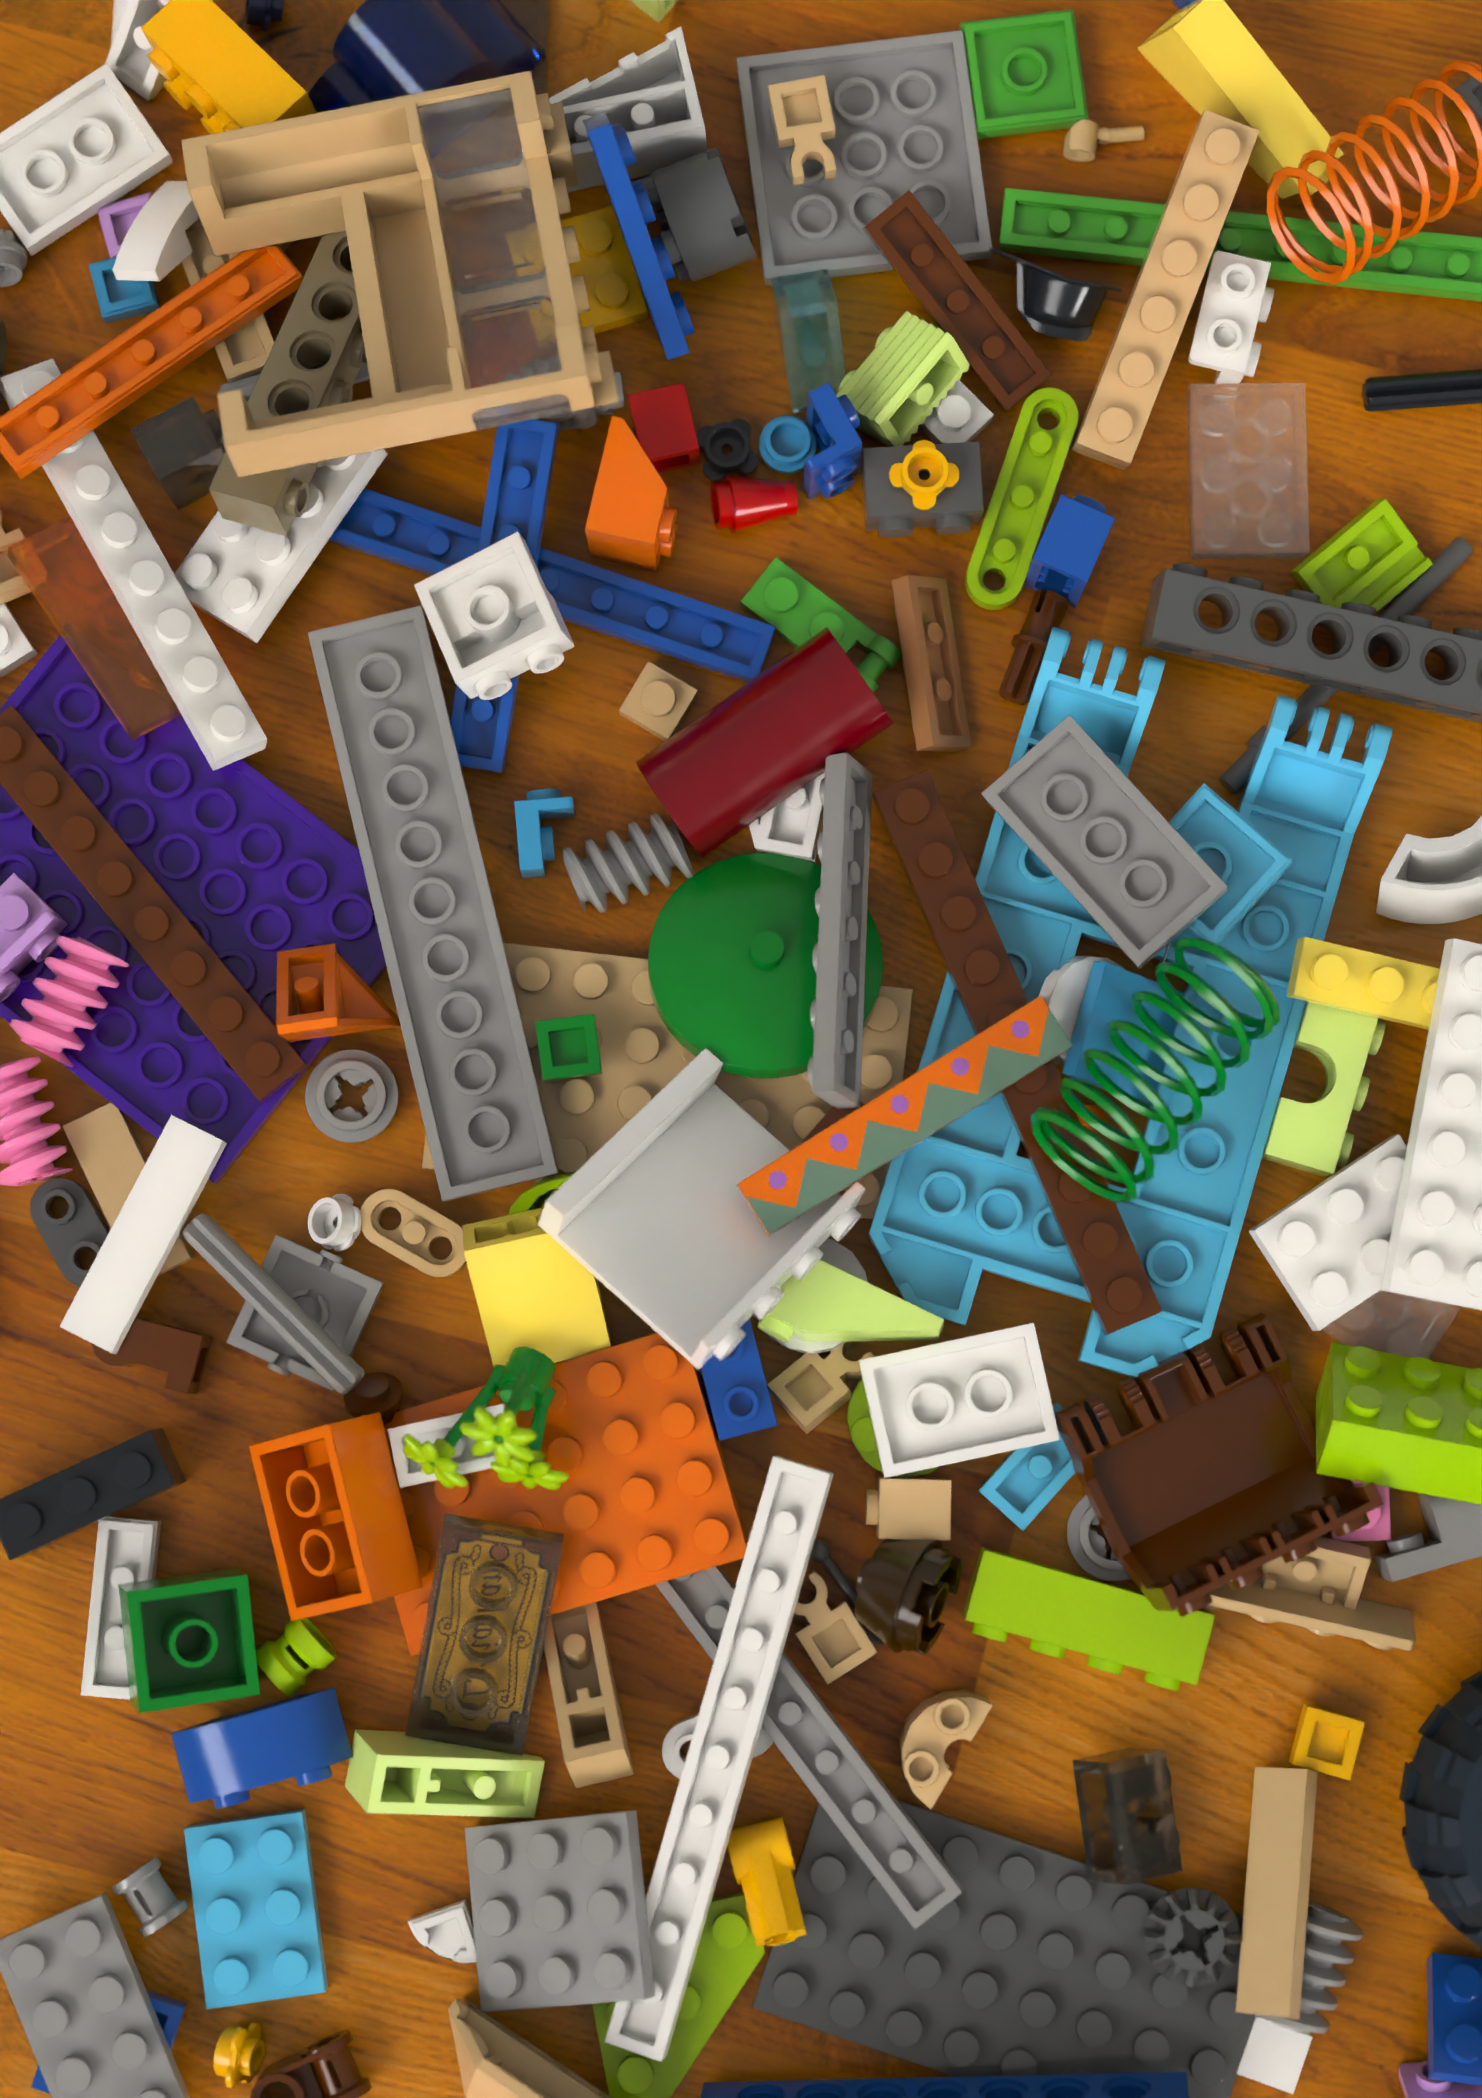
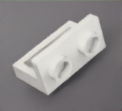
(1228, 317)

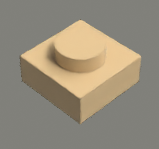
(658, 702)

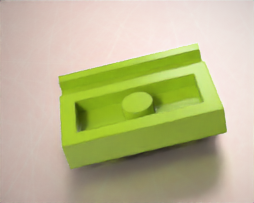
(1364, 560)

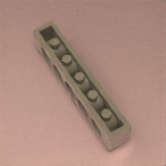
(291, 386)

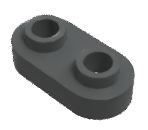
(75, 1231)

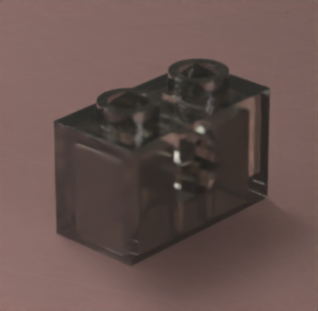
(183, 450)
(1127, 1816)

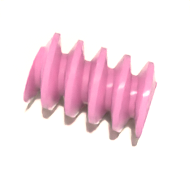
(67, 998)
(22, 1129)

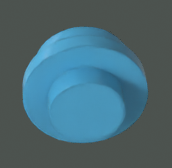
(787, 444)

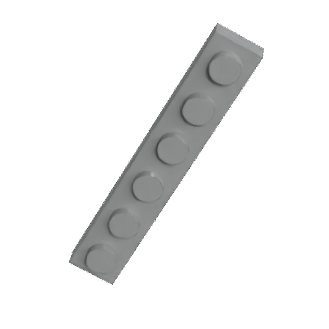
(841, 944)

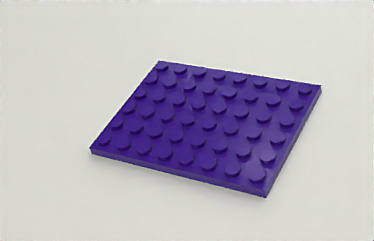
(234, 859)

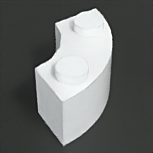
(1434, 879)

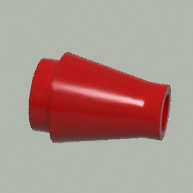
(751, 501)

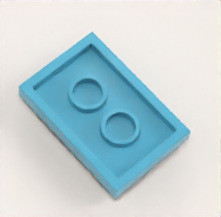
(255, 1908)

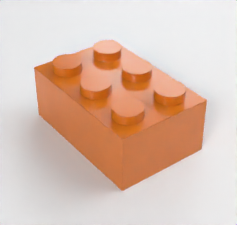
(336, 1516)

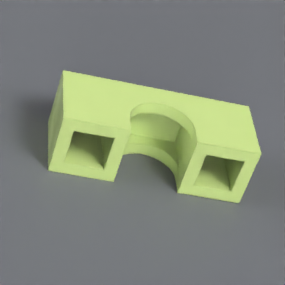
(1315, 1133)

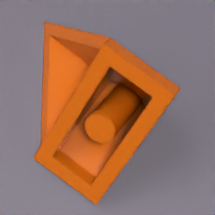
(325, 996)

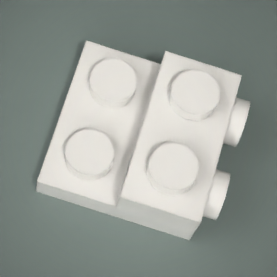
(494, 618)

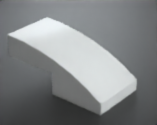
(157, 235)

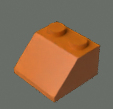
(629, 505)

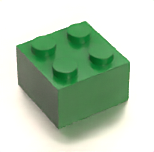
(189, 1639)

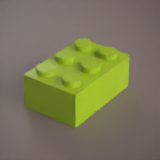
(1400, 1423)

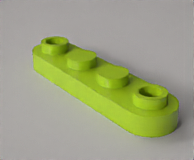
(1021, 498)

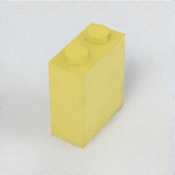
(532, 1290)

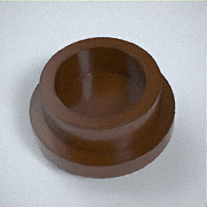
(375, 1394)

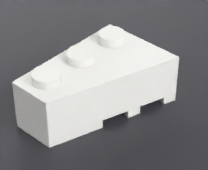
(653, 102)

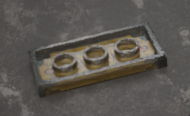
(484, 1634)

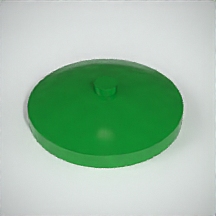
(738, 963)

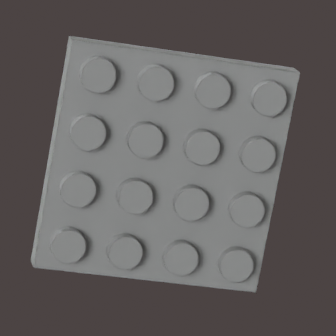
(899, 127)

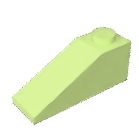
(841, 1307)
(440, 1778)

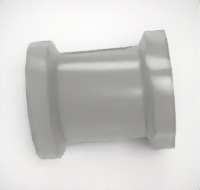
(150, 1897)

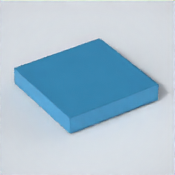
(1109, 999)

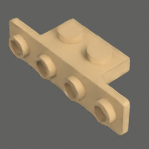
(1322, 1596)

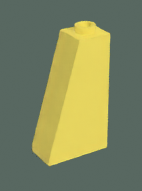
(1225, 71)

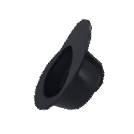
(1056, 303)

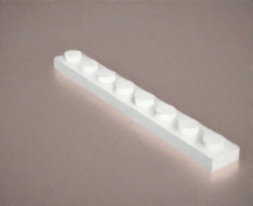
(146, 588)

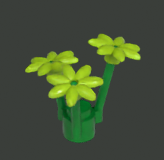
(521, 1385)

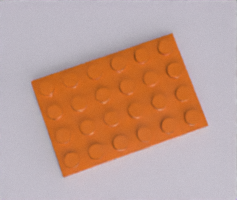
(641, 1491)

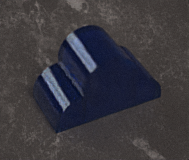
(422, 47)

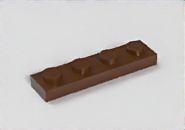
(956, 300)

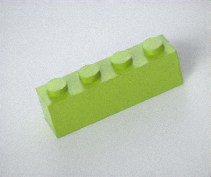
(1085, 1616)

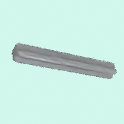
(273, 1303)

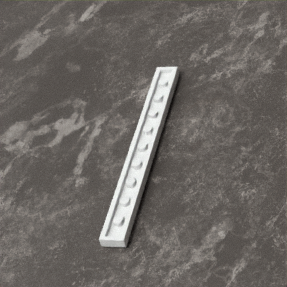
(723, 1747)

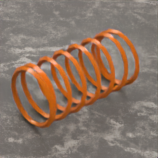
(1341, 202)

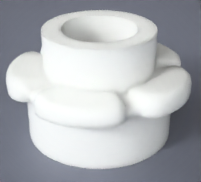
(334, 1222)

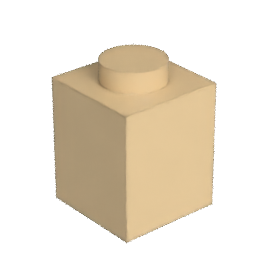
(910, 1508)

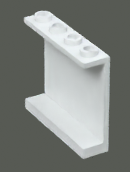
(669, 1226)

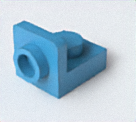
(534, 841)

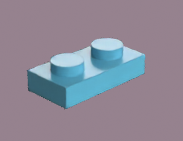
(1029, 1479)

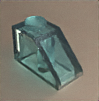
(808, 334)

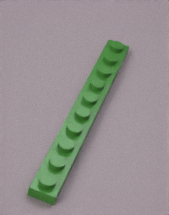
(1124, 229)

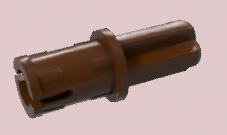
(1031, 645)

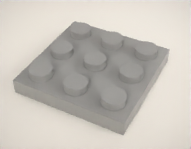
(559, 1912)

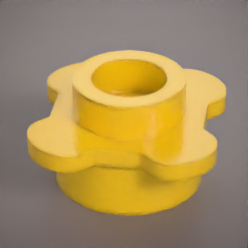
(924, 457)
(239, 2054)

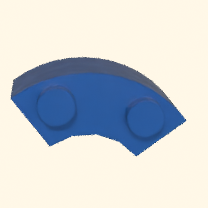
(262, 1747)

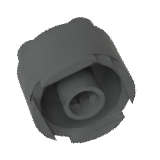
(699, 216)

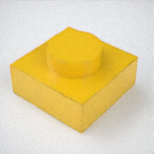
(1326, 1742)

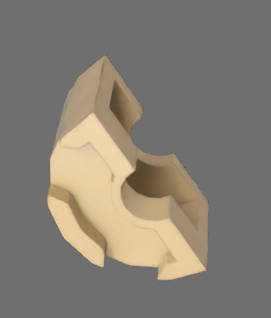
(930, 1731)

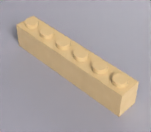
(1165, 290)

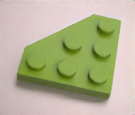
(718, 1974)

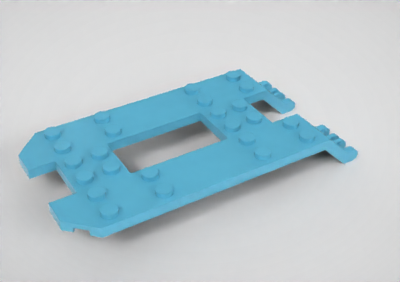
(964, 1194)

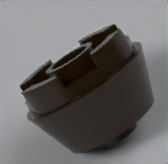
(906, 1592)

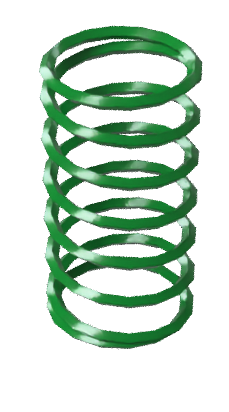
(1045, 1132)

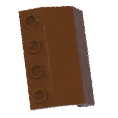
(1210, 1471)

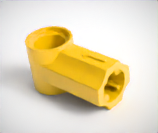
(764, 1867)

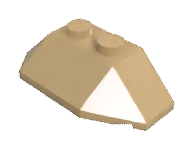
(506, 2065)

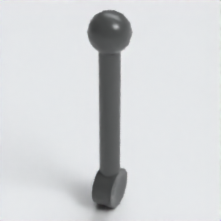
(821, 1554)

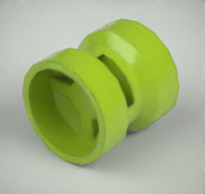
(295, 1655)

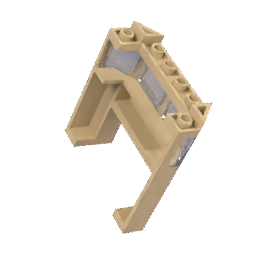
(450, 255)

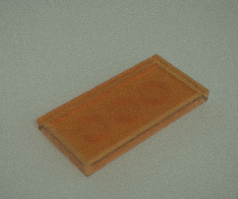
(93, 625)

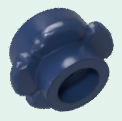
(263, 12)

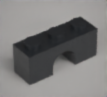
(87, 1493)

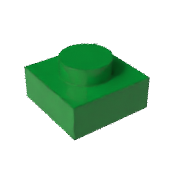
(568, 1047)

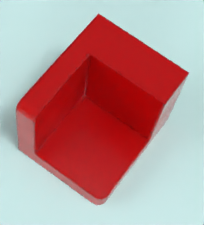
(665, 427)

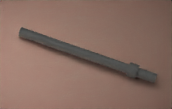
(1405, 604)

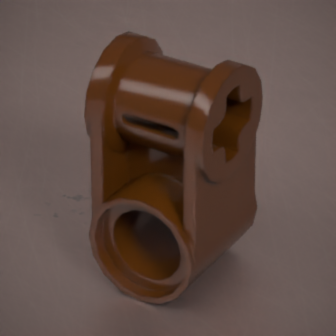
(313, 2073)

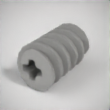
(627, 863)
(1322, 1949)

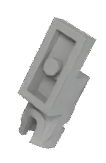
(1453, 1535)

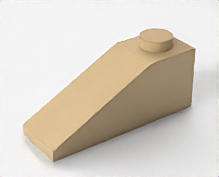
(586, 1697)

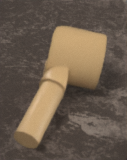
(1085, 135)

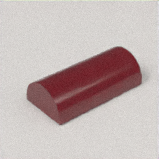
(763, 742)

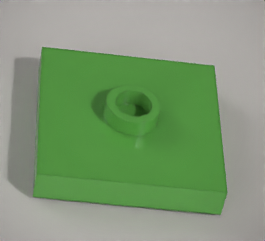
(1024, 73)

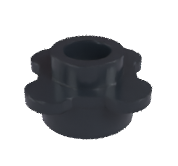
(727, 433)

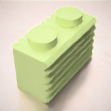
(903, 379)

